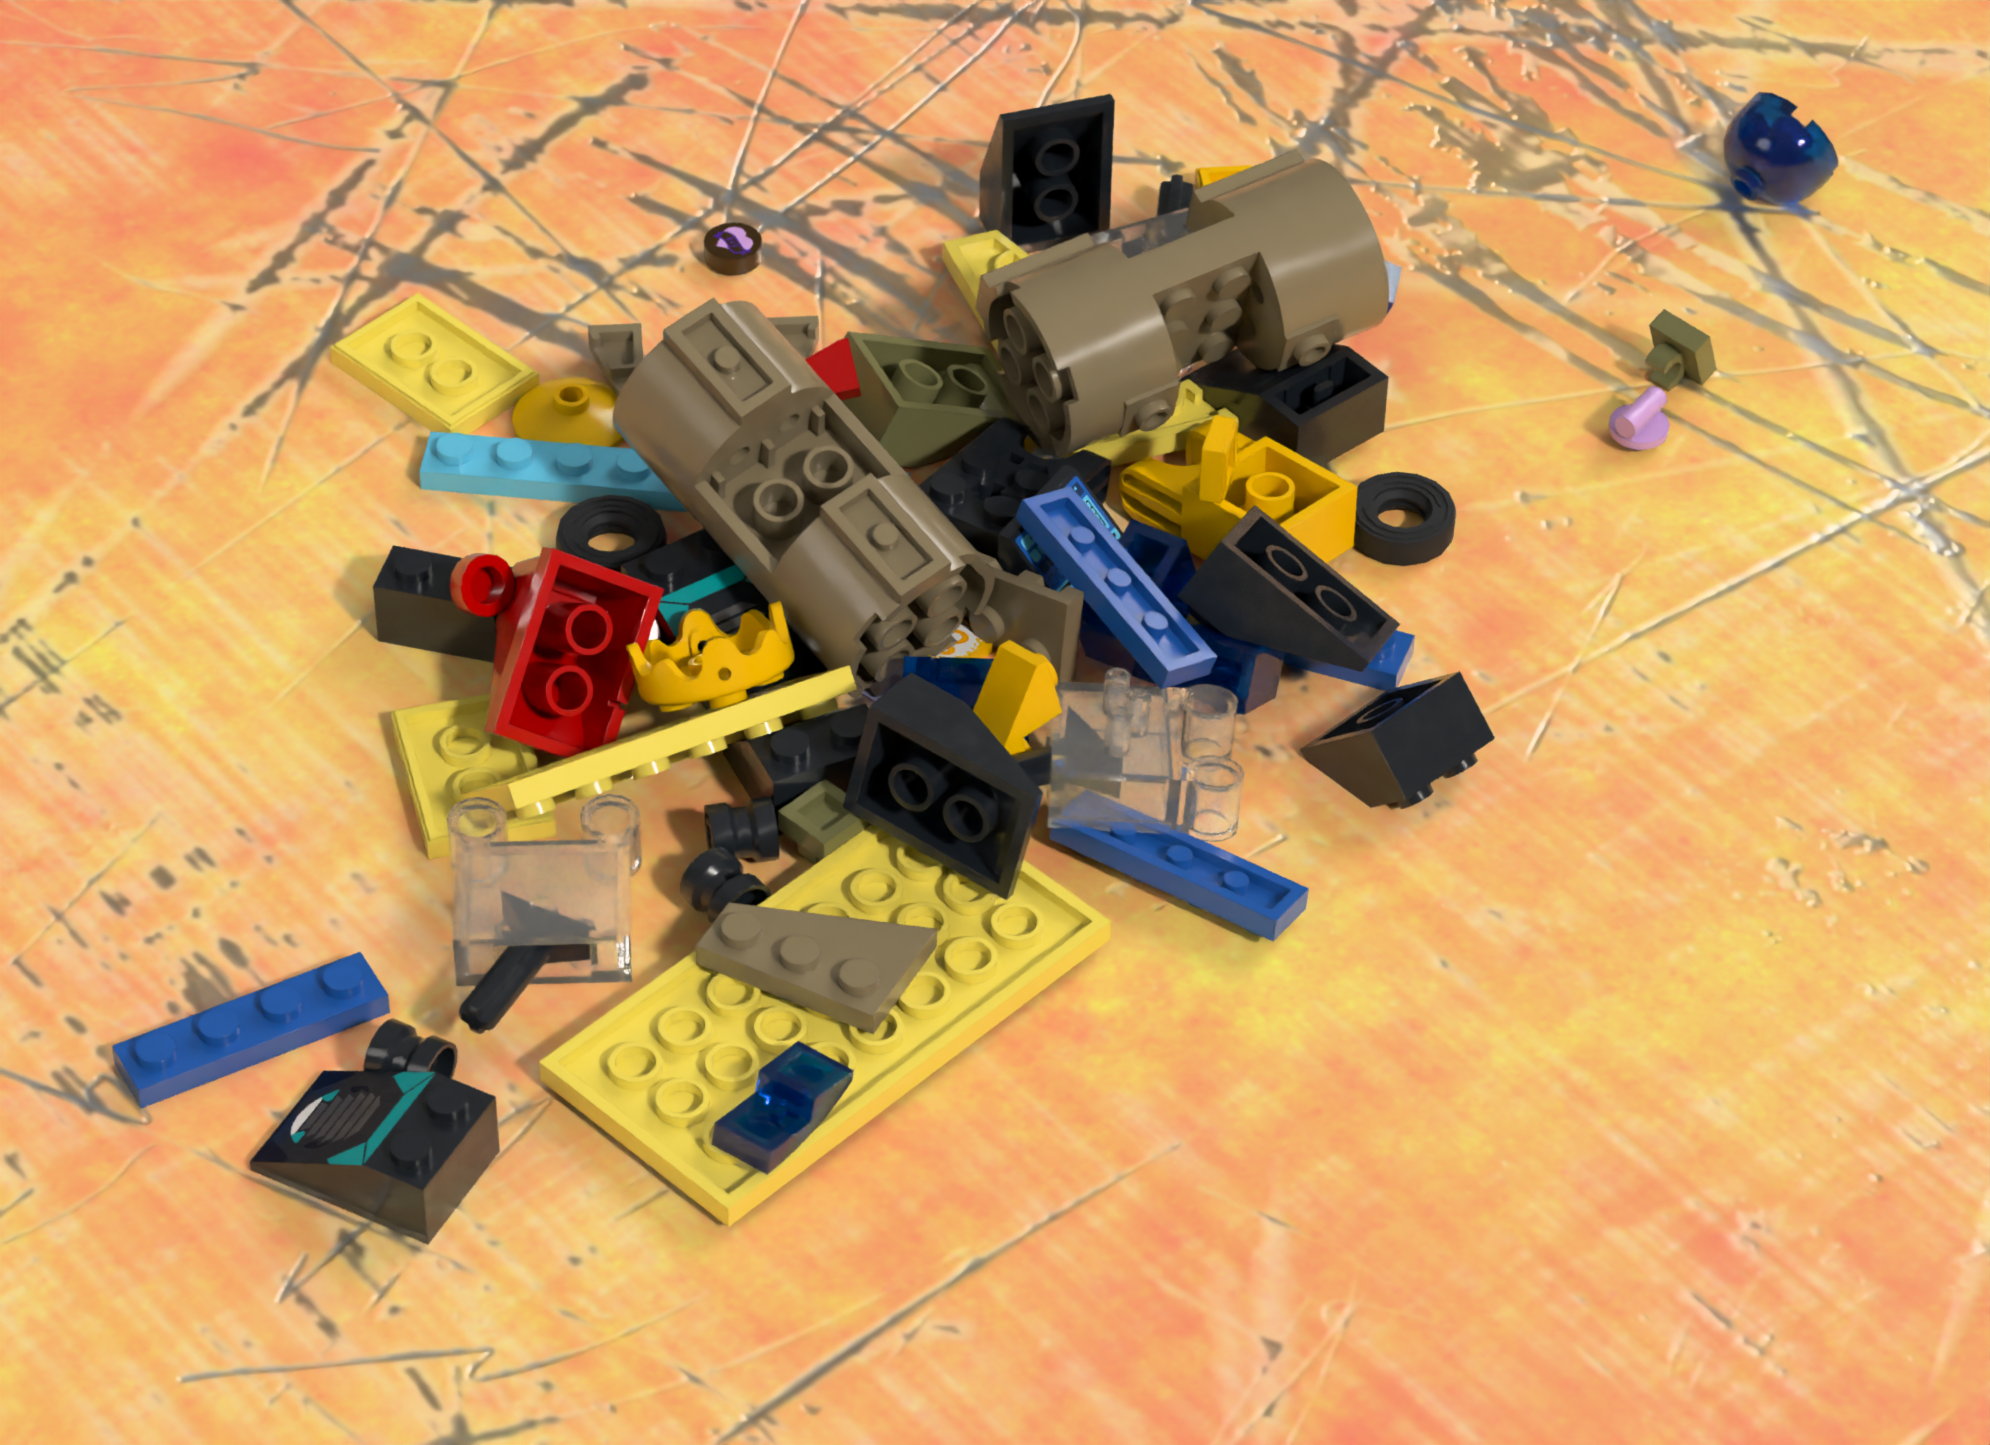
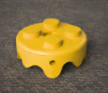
(723, 670)

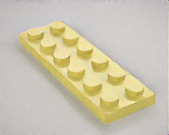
(666, 744)

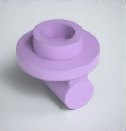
(1642, 423)

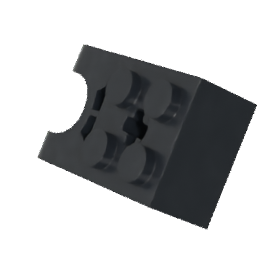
(993, 475)

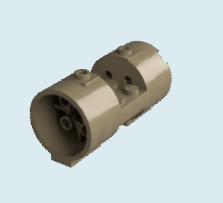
(1098, 339)
(800, 494)

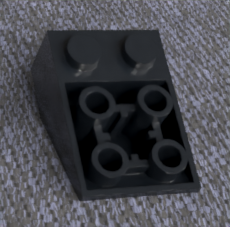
(1307, 408)

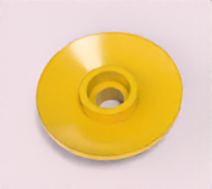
(568, 413)

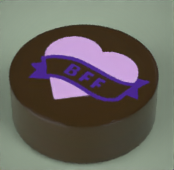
(733, 248)

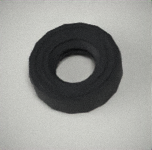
(610, 515)
(1400, 544)

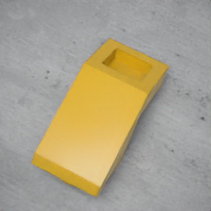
(1017, 696)

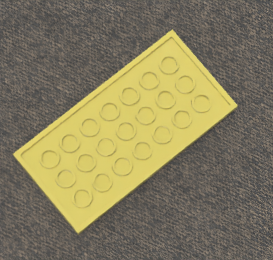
(695, 1039)

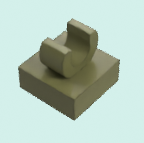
(1678, 352)
(819, 821)

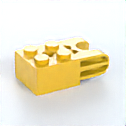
(1286, 486)

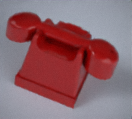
(558, 645)

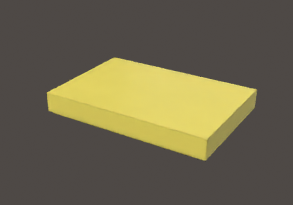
(434, 367)
(451, 755)

